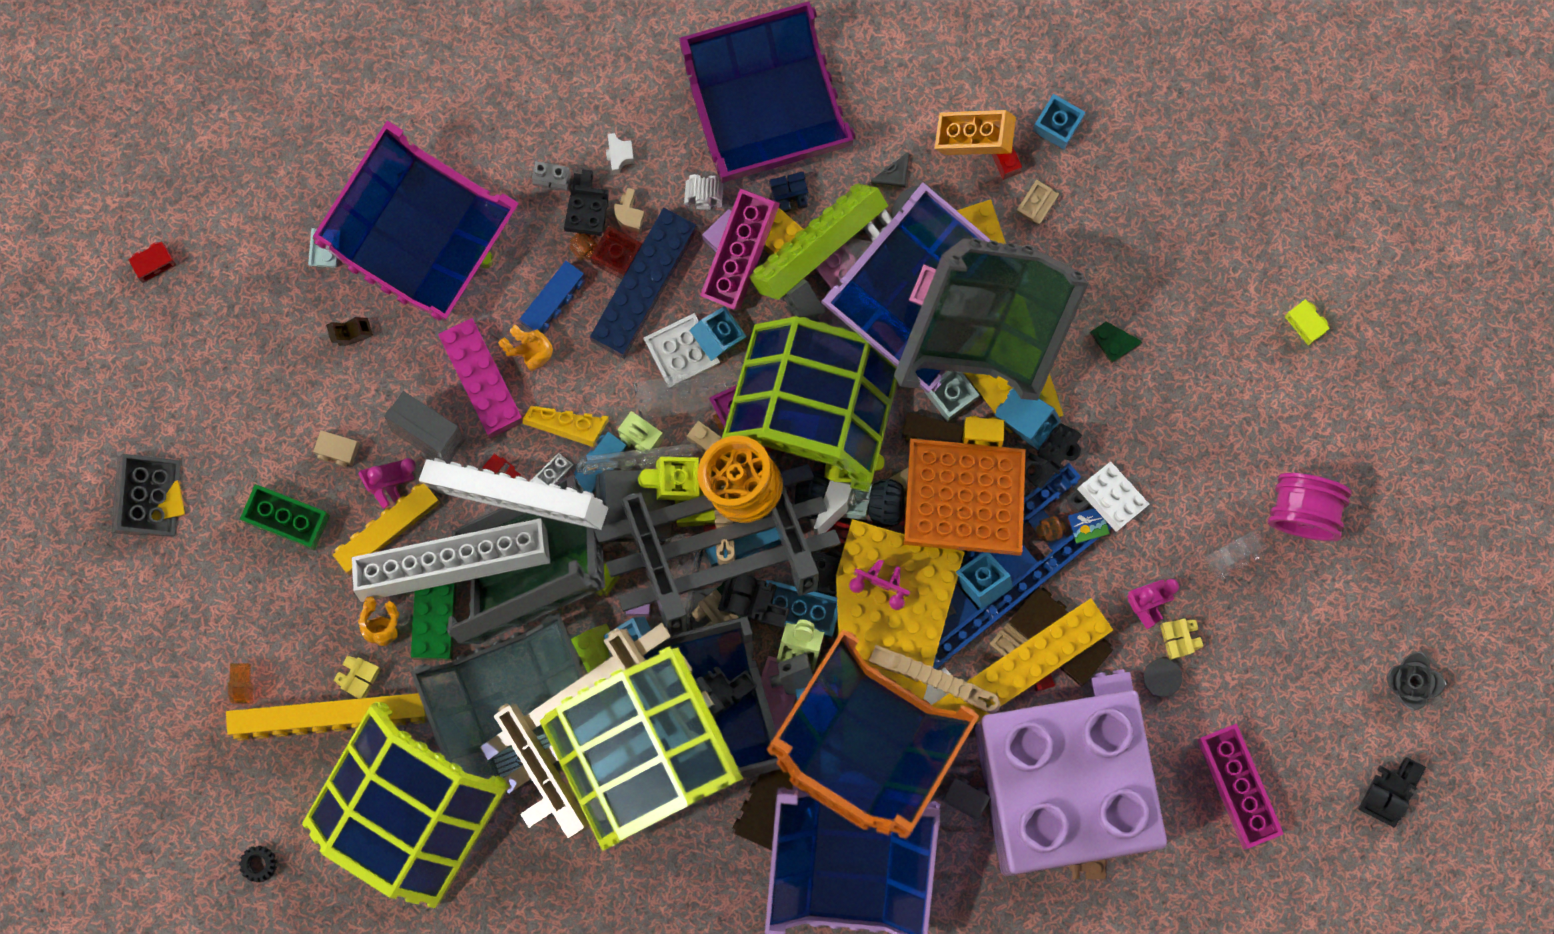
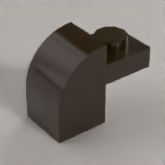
(349, 332)

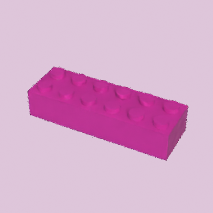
(740, 249)
(480, 378)
(1240, 786)

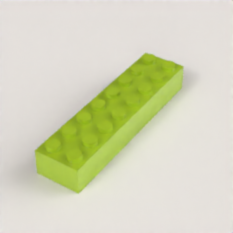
(818, 240)

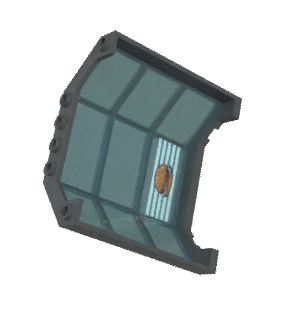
(469, 691)

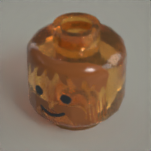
(582, 246)
(1050, 529)

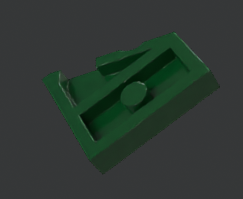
(1114, 341)

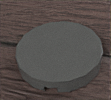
(1162, 677)

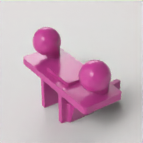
(387, 477)
(1148, 598)
(896, 601)

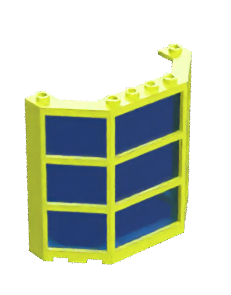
(400, 812)

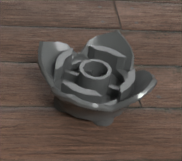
(1429, 681)

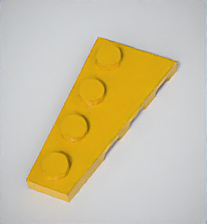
(575, 427)

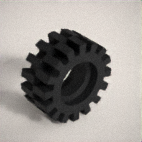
(249, 855)

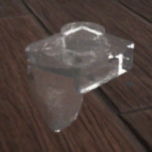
(405, 618)

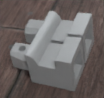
(547, 173)

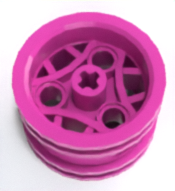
(1309, 507)

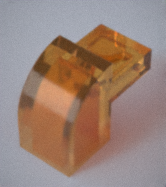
(240, 687)

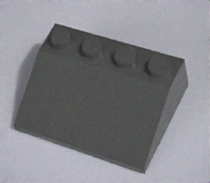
(139, 489)

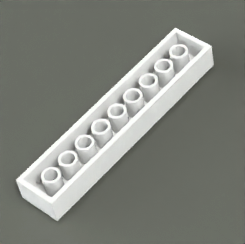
(514, 493)
(450, 560)

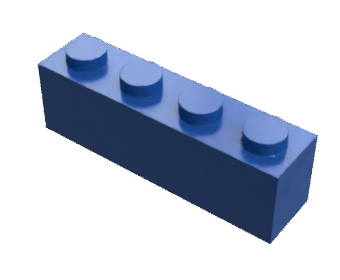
(552, 298)

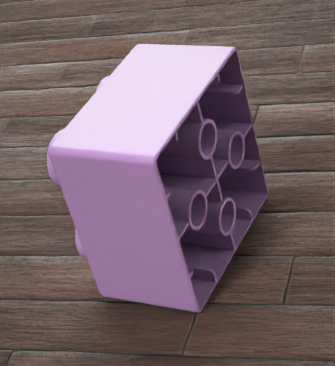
(1069, 783)

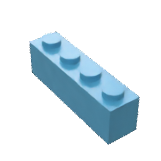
(606, 445)

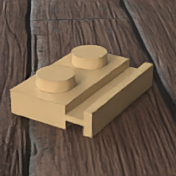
(1037, 202)
(1007, 640)

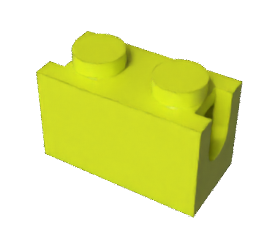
(1307, 322)

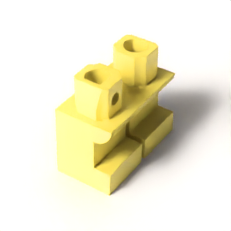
(1183, 646)
(361, 669)

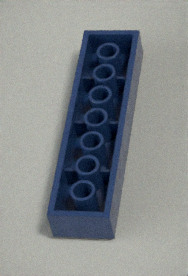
(643, 283)

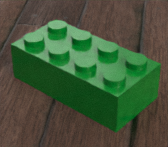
(284, 517)
(430, 623)

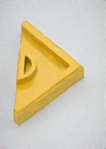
(172, 505)

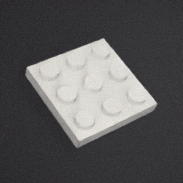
(677, 350)
(1113, 496)

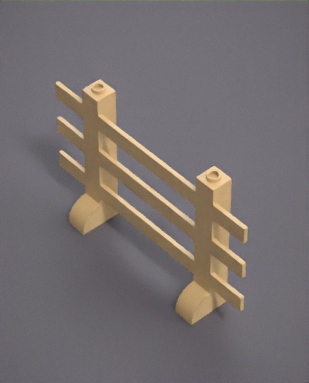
(539, 763)

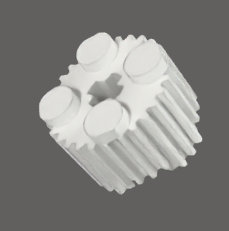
(703, 192)

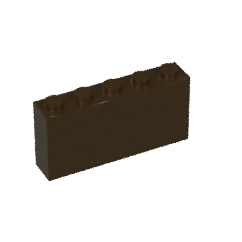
(1043, 611)
(760, 811)

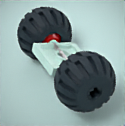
(883, 500)

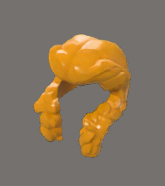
(534, 347)
(379, 629)

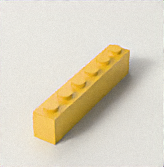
(388, 527)

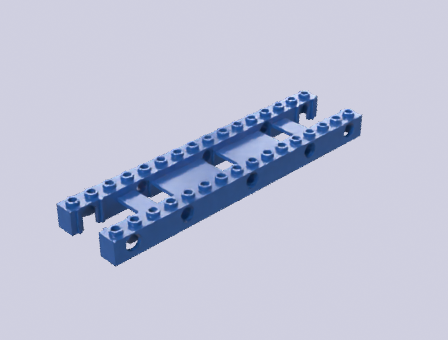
(1024, 571)

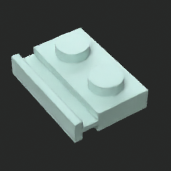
(319, 256)

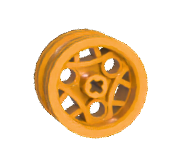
(747, 492)

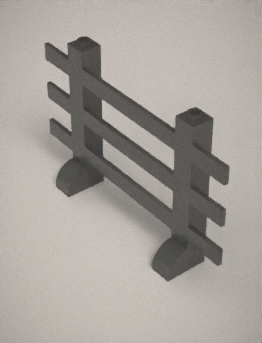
(654, 556)

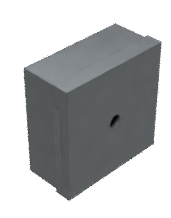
(424, 428)
(617, 484)

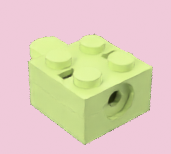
(639, 433)
(800, 639)

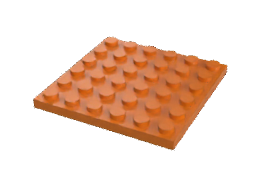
(965, 497)

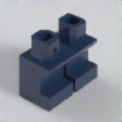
(797, 193)

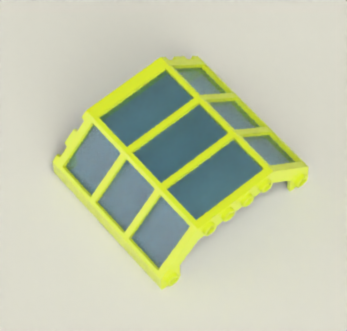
(639, 747)

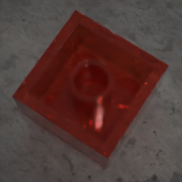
(615, 252)

